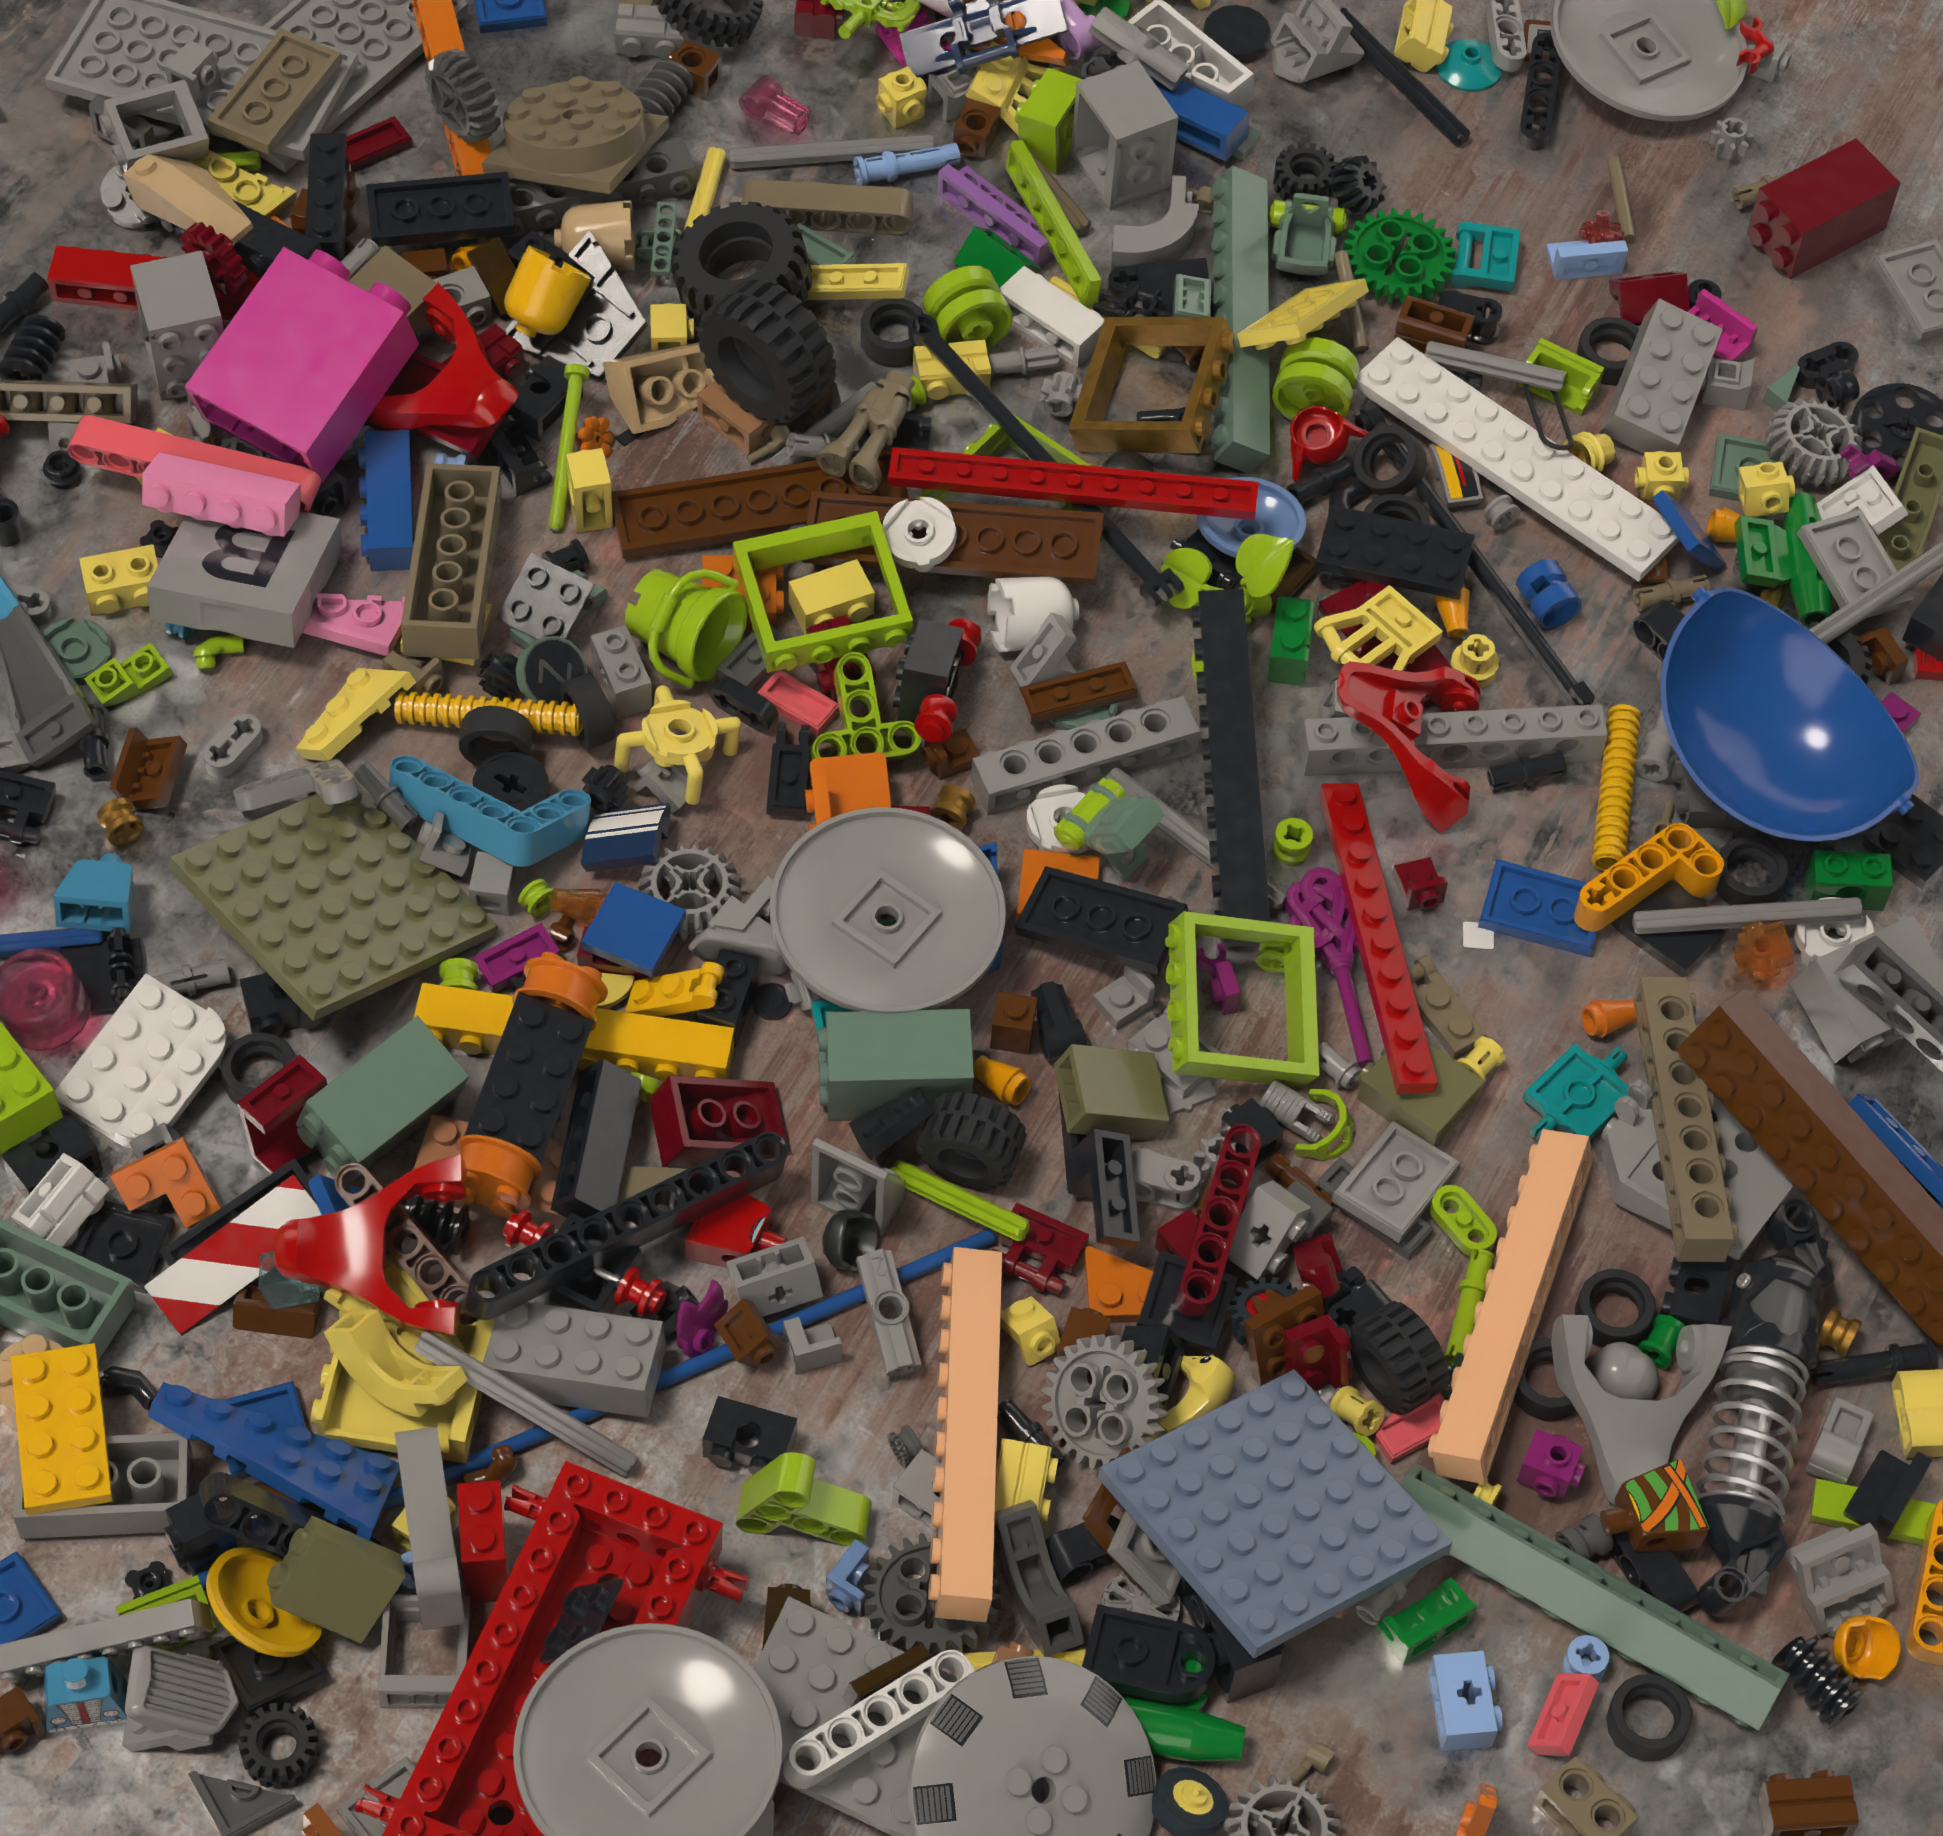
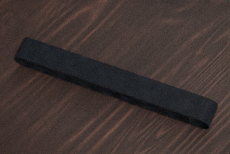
(620, 1240)

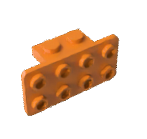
(847, 785)

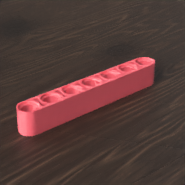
(132, 448)

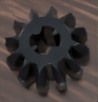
(1357, 185)

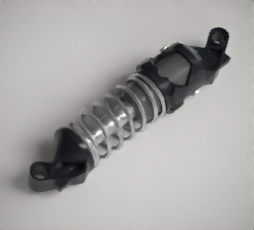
(1764, 1363)

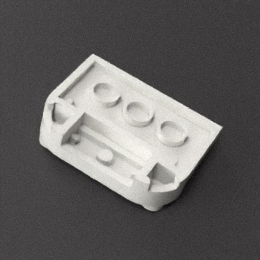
(144, 1063)

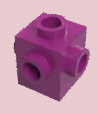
(1551, 1464)

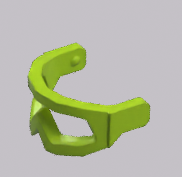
(1344, 1127)

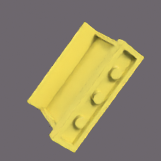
(362, 1421)

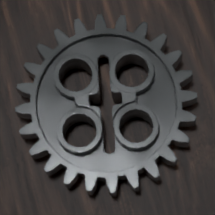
(893, 1594)

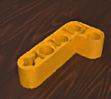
(1640, 881)
(1923, 1613)

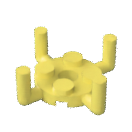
(687, 749)

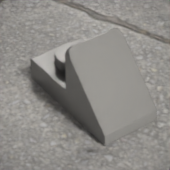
(1045, 653)

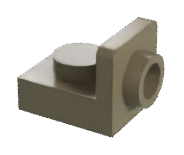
(427, 679)

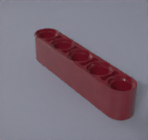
(1210, 1236)

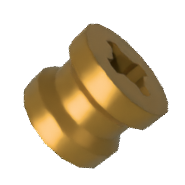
(953, 805)
(120, 822)
(1839, 1331)

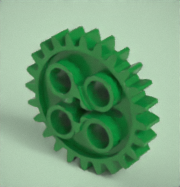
(1418, 269)

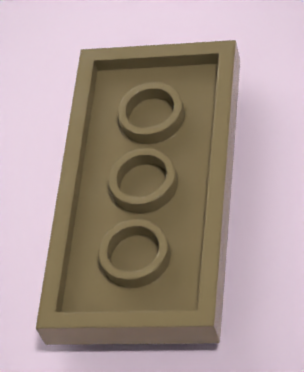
(274, 91)

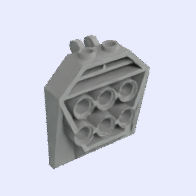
(1634, 1167)

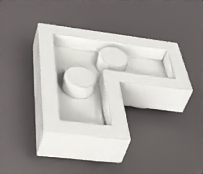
(1871, 495)

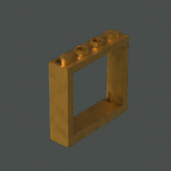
(1117, 333)

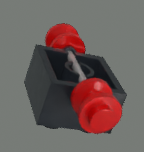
(931, 675)
(599, 1289)

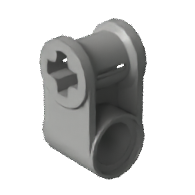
(1159, 1180)

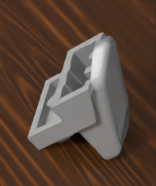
(1313, 42)
(743, 931)
(1841, 1576)
(176, 1700)

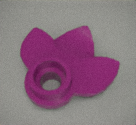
(697, 1322)

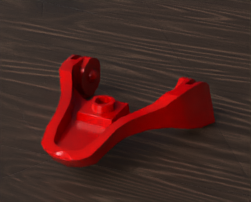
(463, 392)
(1392, 708)
(349, 1247)

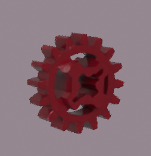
(221, 258)

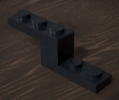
(1102, 1169)

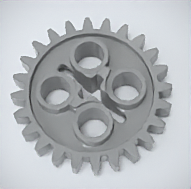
(1073, 1395)

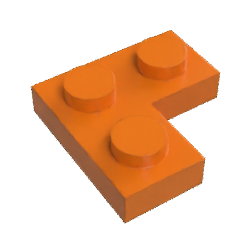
(169, 1171)

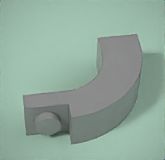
(1162, 240)

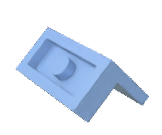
(1584, 260)

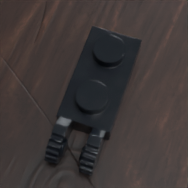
(789, 774)

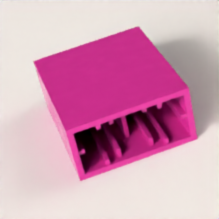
(304, 361)

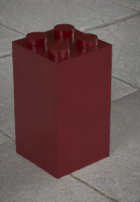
(1823, 208)

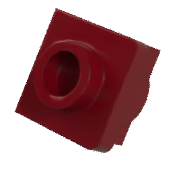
(1420, 884)

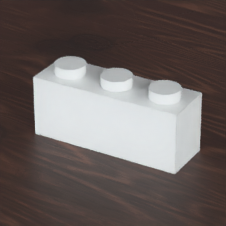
(1052, 316)

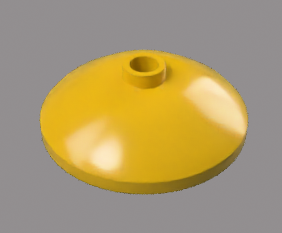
(245, 1609)

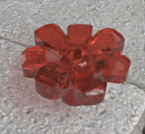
(1601, 229)

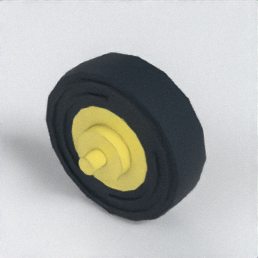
(1189, 1803)

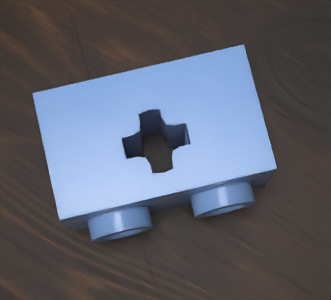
(1461, 1724)

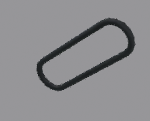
(1538, 426)

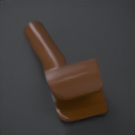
(562, 934)

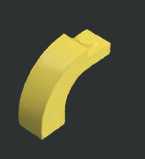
(385, 1369)

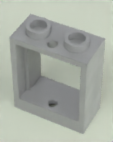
(187, 148)
(416, 1690)

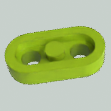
(1465, 1222)

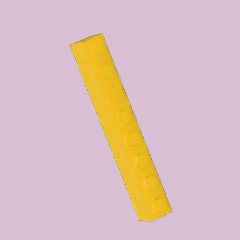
(629, 1040)

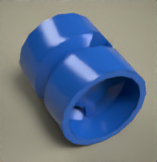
(1548, 593)

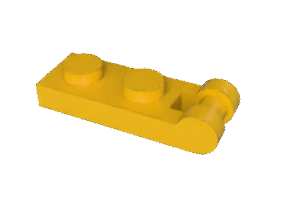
(676, 992)

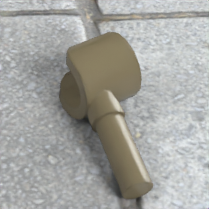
(1203, 198)
(779, 438)
(1665, 819)
(1318, 1757)

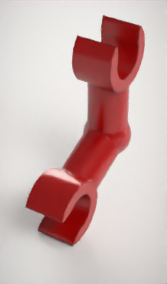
(1764, 45)

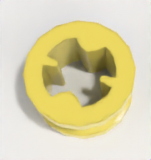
(1488, 1492)

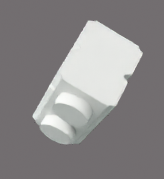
(61, 1202)

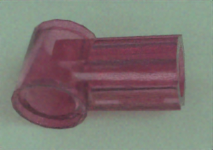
(768, 100)

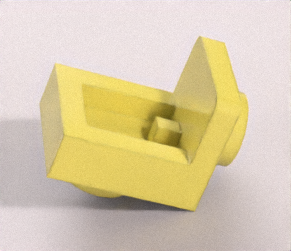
(1032, 1329)

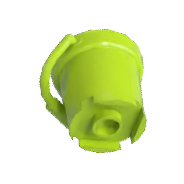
(688, 622)

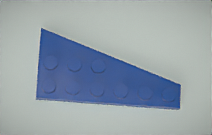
(286, 1457)

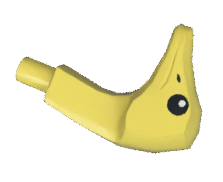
(1209, 1388)

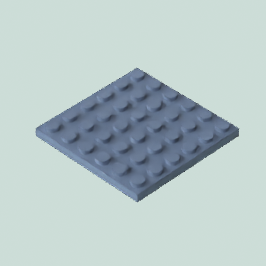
(1274, 1512)

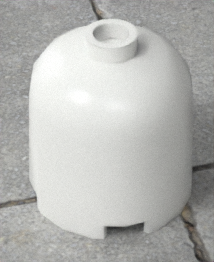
(1024, 605)

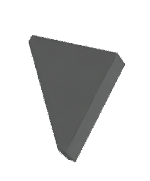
(239, 1806)

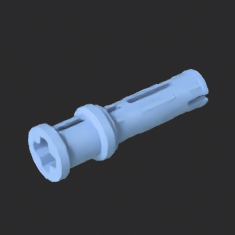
(892, 165)

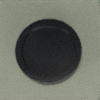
(771, 1001)

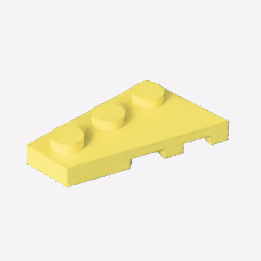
(245, 187)
(360, 697)
(410, 1293)

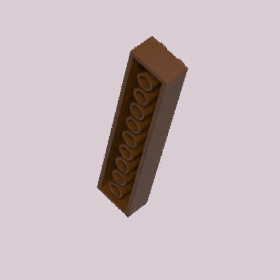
(1825, 1152)

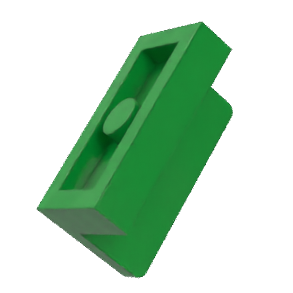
(994, 253)

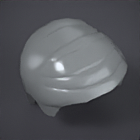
(1625, 1371)

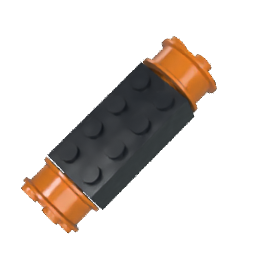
(529, 1081)

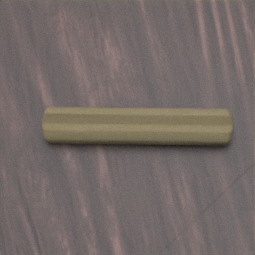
(1075, 216)

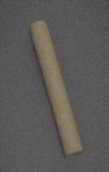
(1621, 198)
(1354, 313)

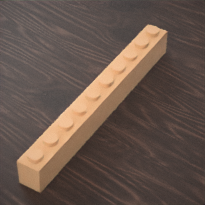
(1511, 1308)
(967, 1436)

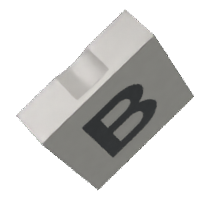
(244, 578)

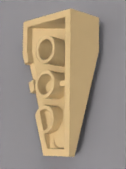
(184, 195)
(657, 385)

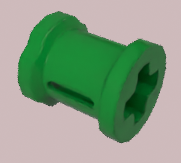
(1662, 1340)

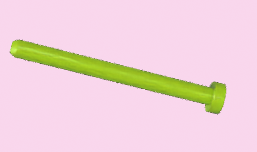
(576, 375)

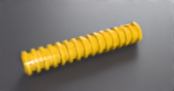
(452, 711)
(1616, 786)

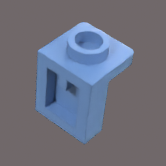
(846, 1577)

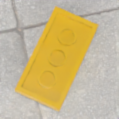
(61, 1429)

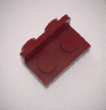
(1318, 1353)

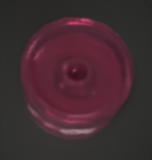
(42, 999)

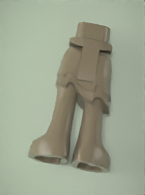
(882, 414)

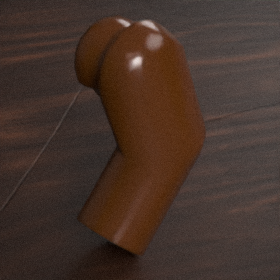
(503, 1465)

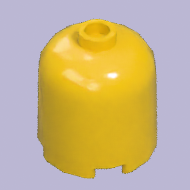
(543, 294)

